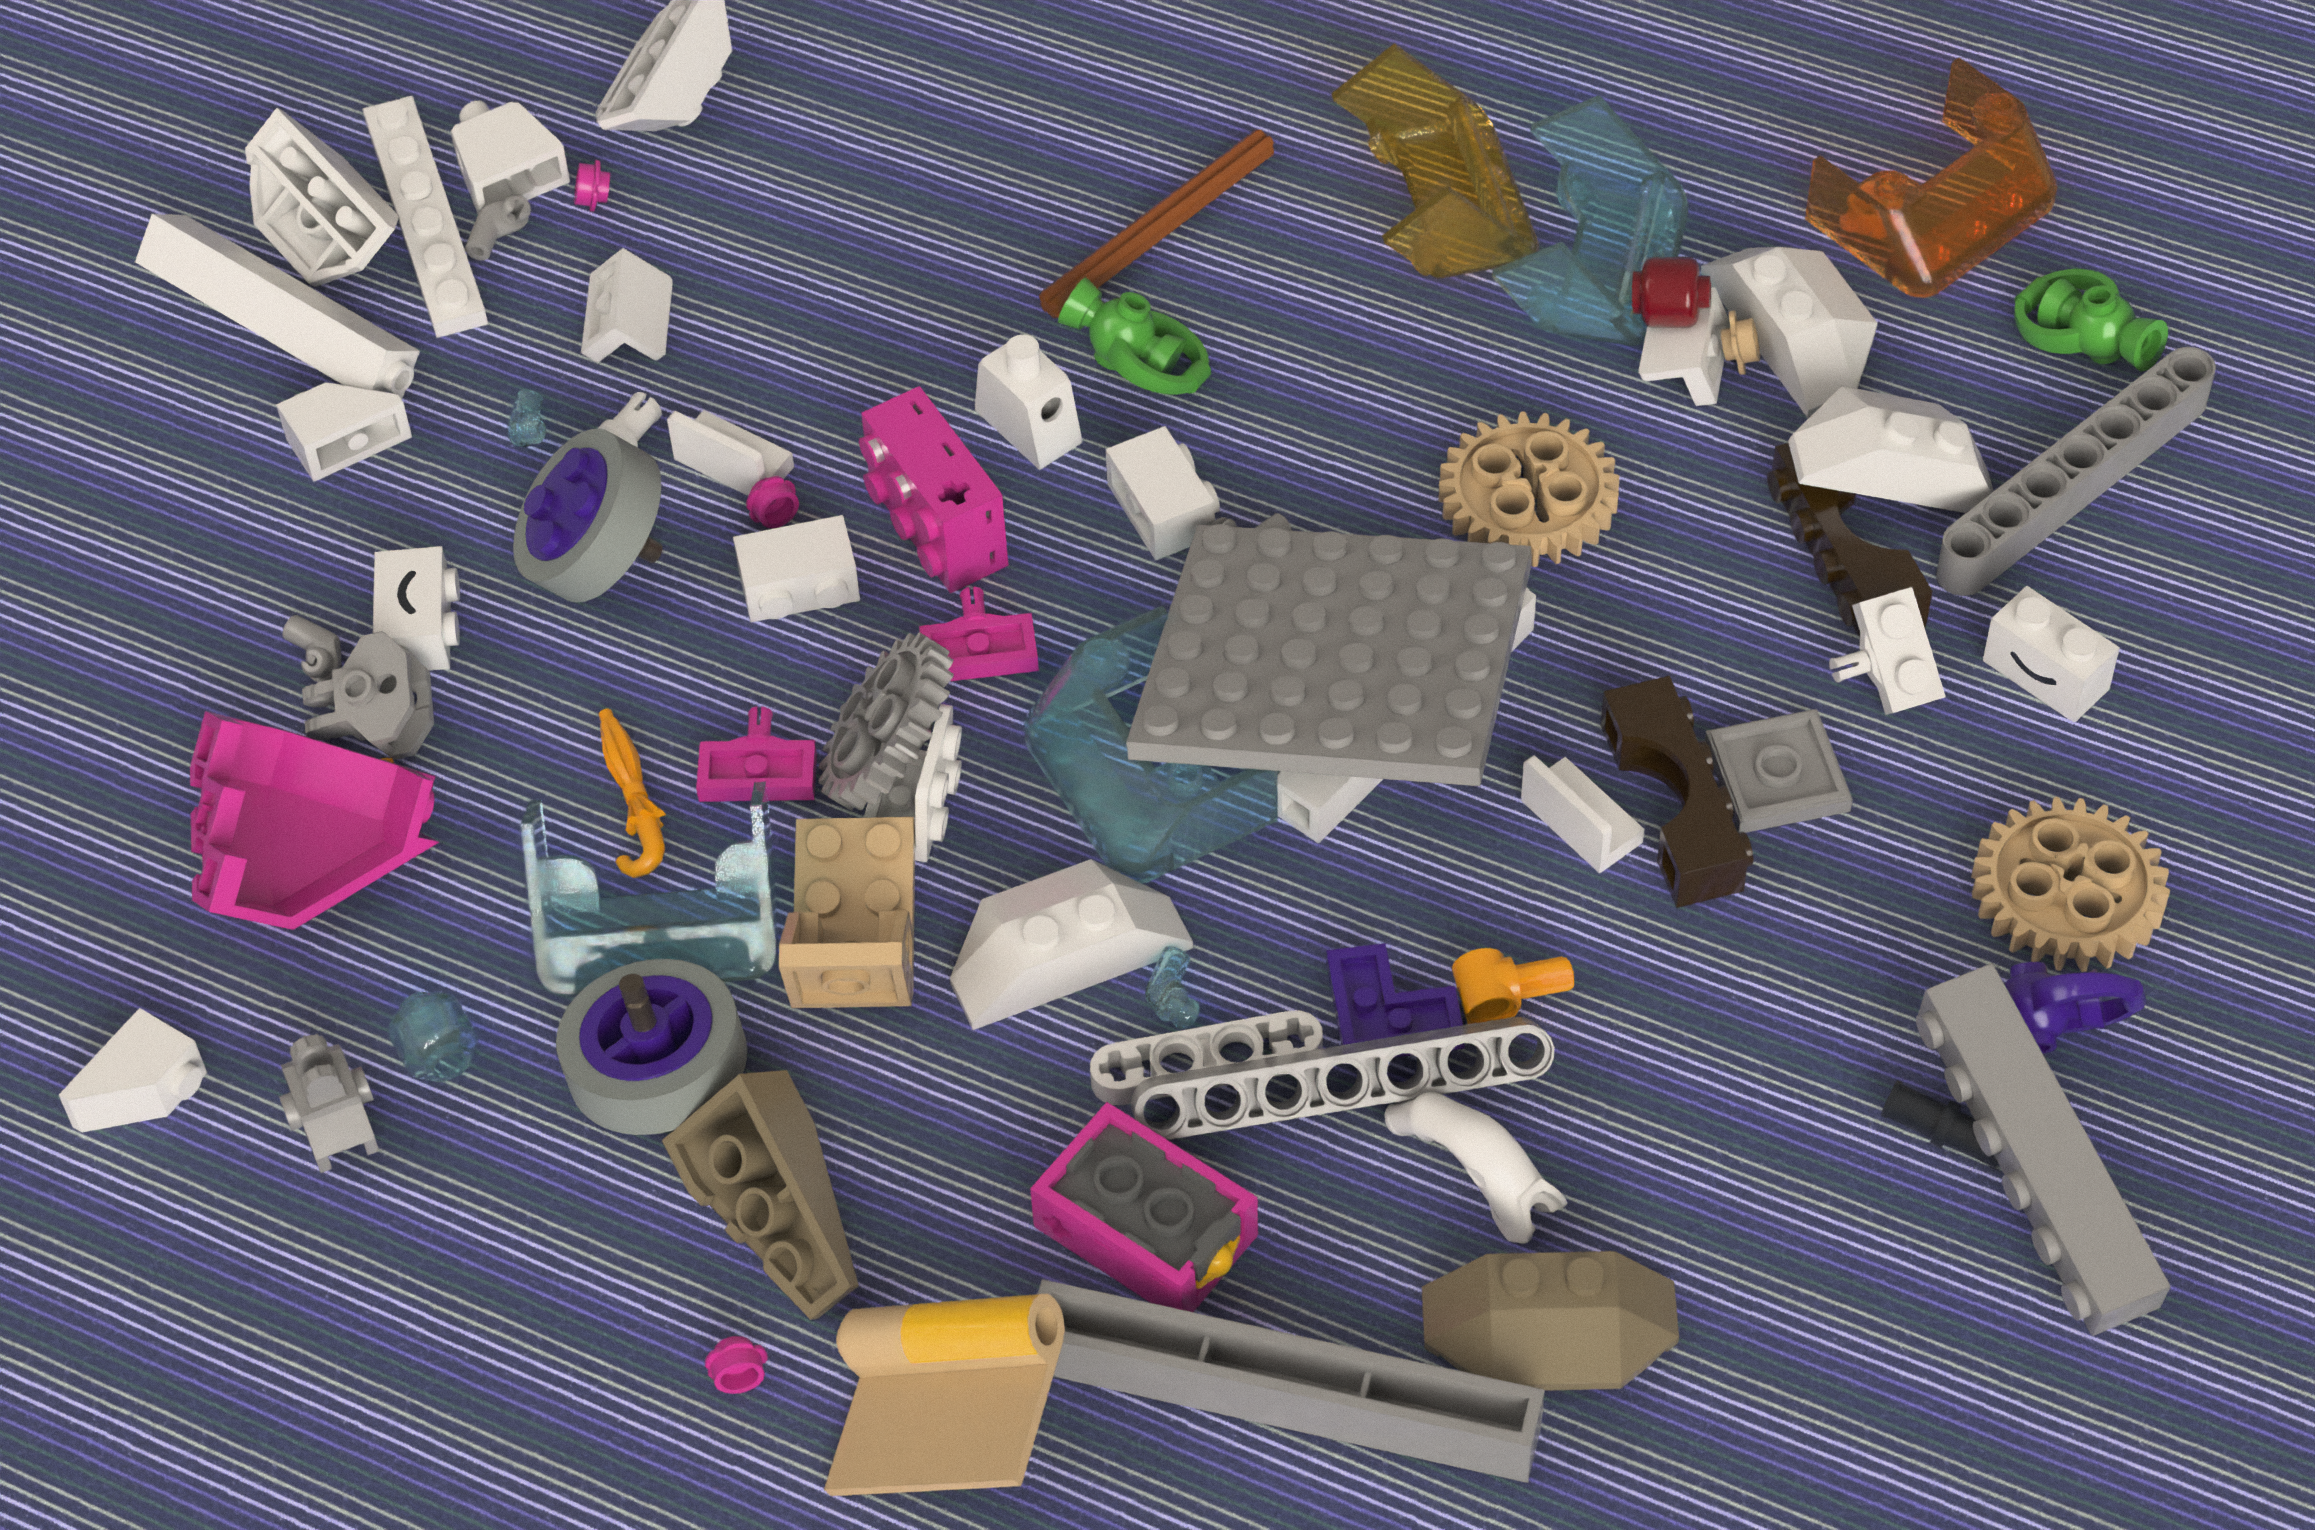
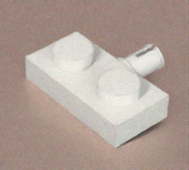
(1893, 652)

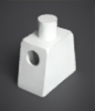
(506, 153)
(1028, 401)

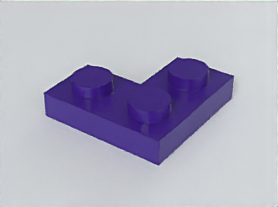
(1368, 1003)

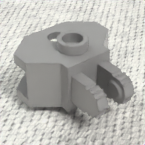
(375, 698)
(326, 1099)

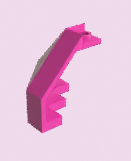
(296, 821)

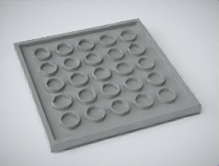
(1333, 655)

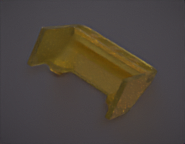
(1452, 163)

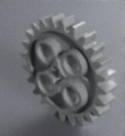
(885, 721)

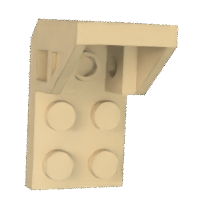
(851, 914)

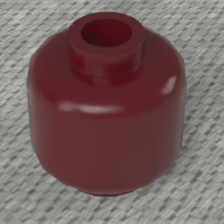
(1670, 292)

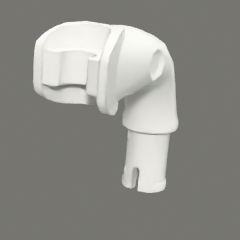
(1488, 1155)

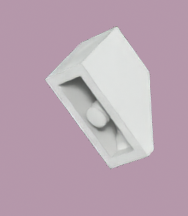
(341, 426)
(134, 1076)

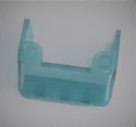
(1625, 215)
(1131, 812)
(716, 928)

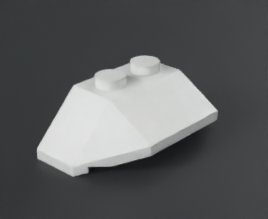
(669, 68)
(313, 202)
(1804, 317)
(1891, 451)
(1060, 939)

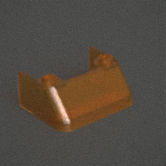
(1959, 217)

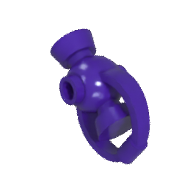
(2070, 1000)

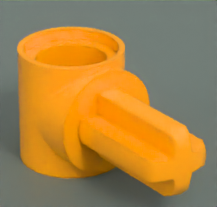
(1494, 986)

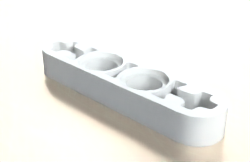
(1201, 1045)

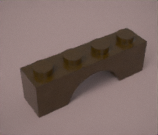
(1840, 558)
(1654, 735)

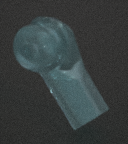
(524, 421)
(1167, 994)

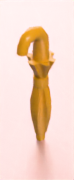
(643, 814)

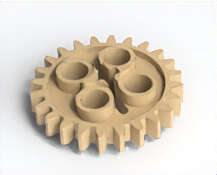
(1560, 470)
(2070, 884)

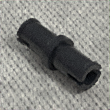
(1936, 1120)

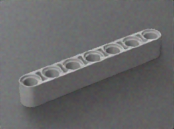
(2074, 471)
(1370, 1088)

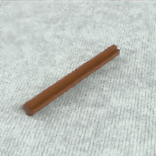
(1161, 219)

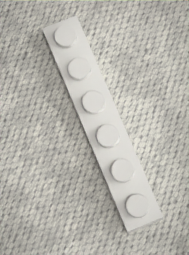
(425, 217)

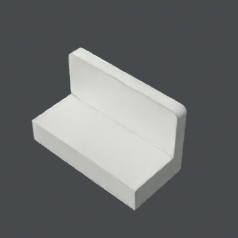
(626, 305)
(1689, 353)
(726, 451)
(1579, 812)

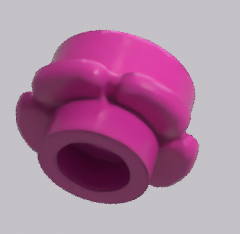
(591, 185)
(772, 502)
(736, 1365)

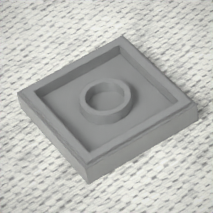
(1779, 771)

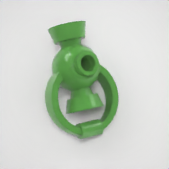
(2089, 323)
(1128, 331)

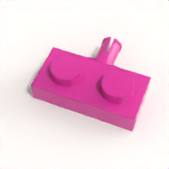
(985, 642)
(732, 766)

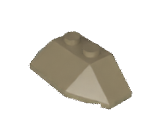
(1551, 1318)

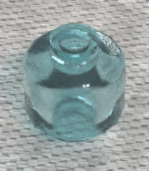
(433, 1036)

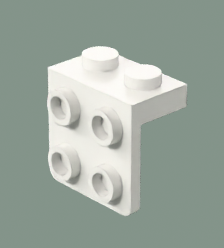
(925, 786)

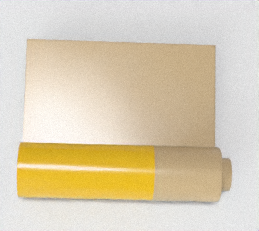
(945, 1393)

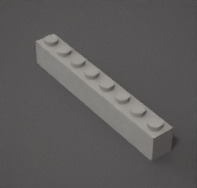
(1298, 1383)

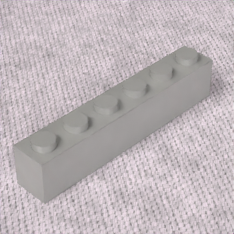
(2041, 1150)

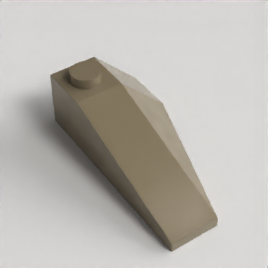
(765, 1174)

